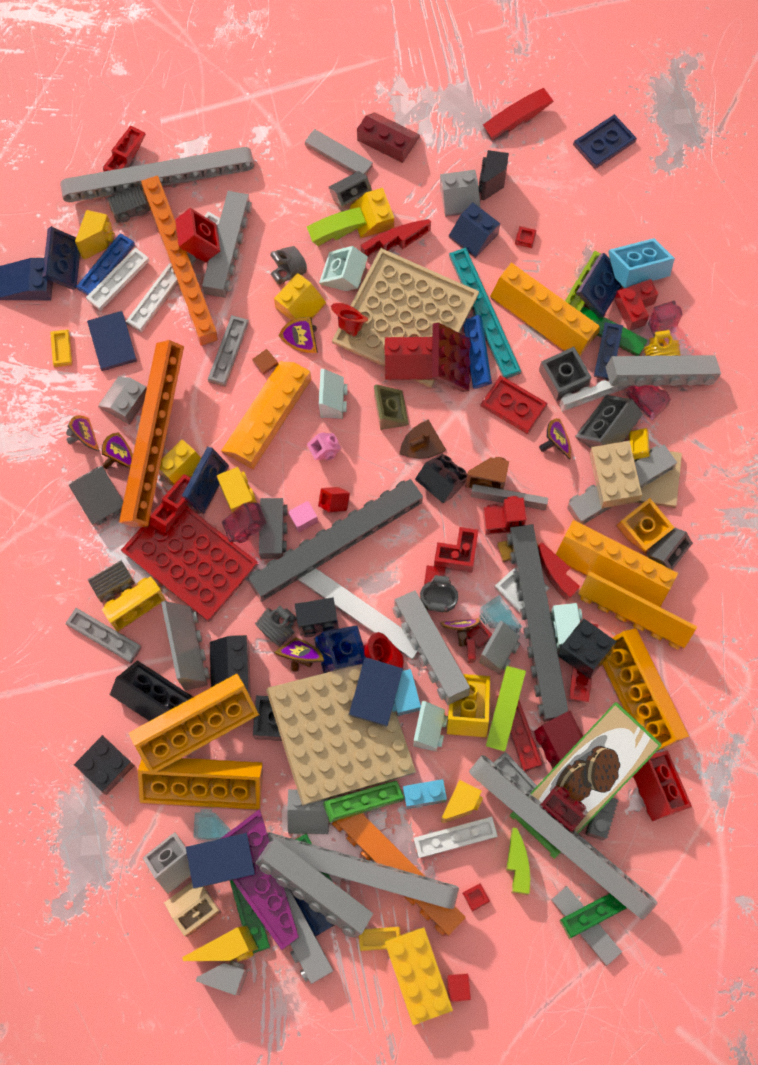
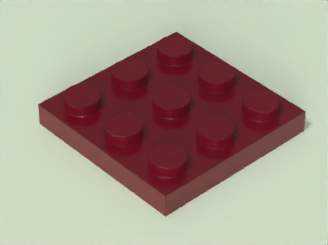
(450, 357)

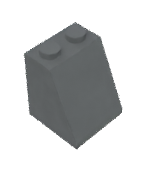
(97, 495)

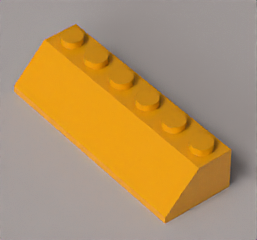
(544, 310)
(267, 413)
(593, 552)
(636, 610)
(642, 689)
(193, 724)
(203, 784)

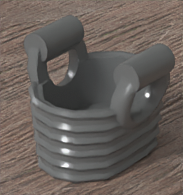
(288, 260)
(439, 594)
(270, 625)

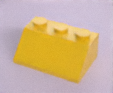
(133, 603)

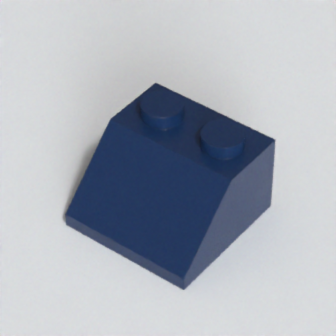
(474, 230)

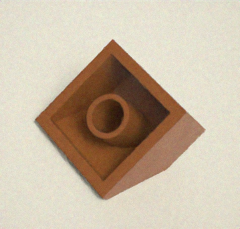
(489, 473)

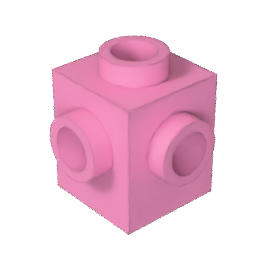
(324, 446)

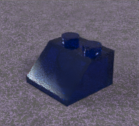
(340, 648)

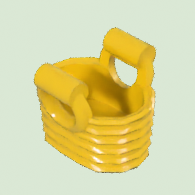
(669, 349)

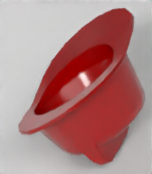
(348, 318)
(383, 650)

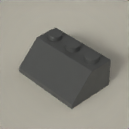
(610, 422)

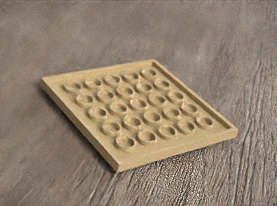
(404, 302)
(329, 748)

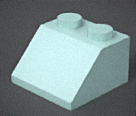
(344, 269)
(332, 395)
(564, 621)
(429, 727)

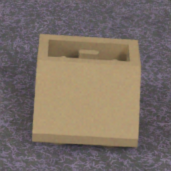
(192, 909)

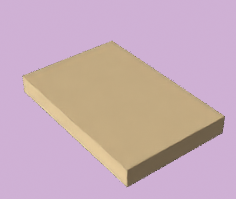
(665, 488)

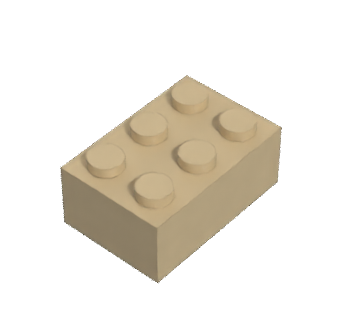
(615, 474)

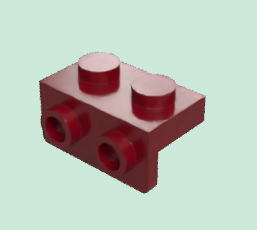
(564, 808)

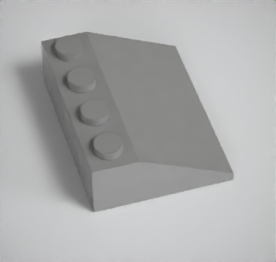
(185, 645)

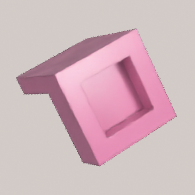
(303, 516)

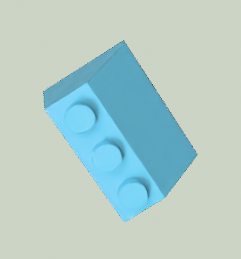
(640, 262)

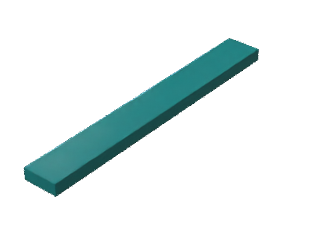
(492, 329)

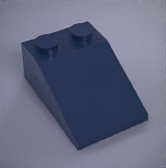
(24, 281)

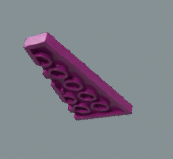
(262, 890)

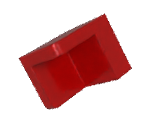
(334, 499)
(459, 987)

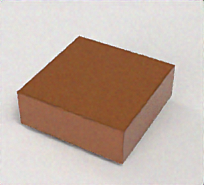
(265, 361)

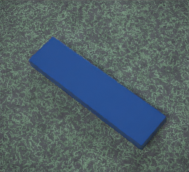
(106, 263)
(478, 352)

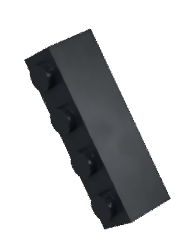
(230, 657)
(147, 691)

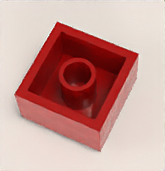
(197, 235)

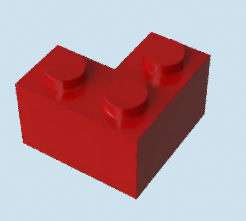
(633, 303)
(501, 518)
(459, 556)

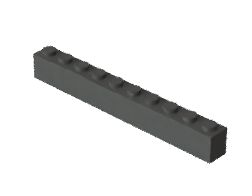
(335, 540)
(538, 622)

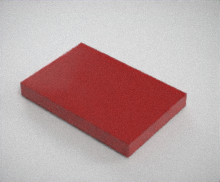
(513, 404)

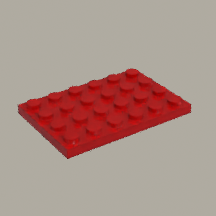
(192, 562)

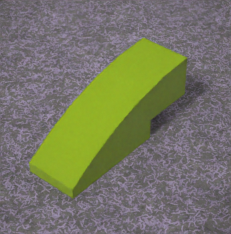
(336, 226)
(519, 864)

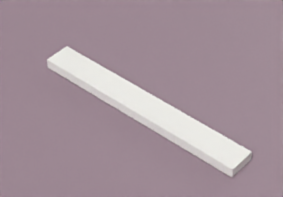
(158, 293)
(358, 610)

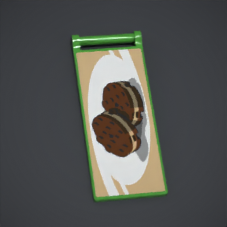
(597, 766)

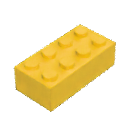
(418, 976)

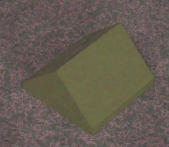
(390, 407)

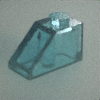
(498, 610)
(209, 825)

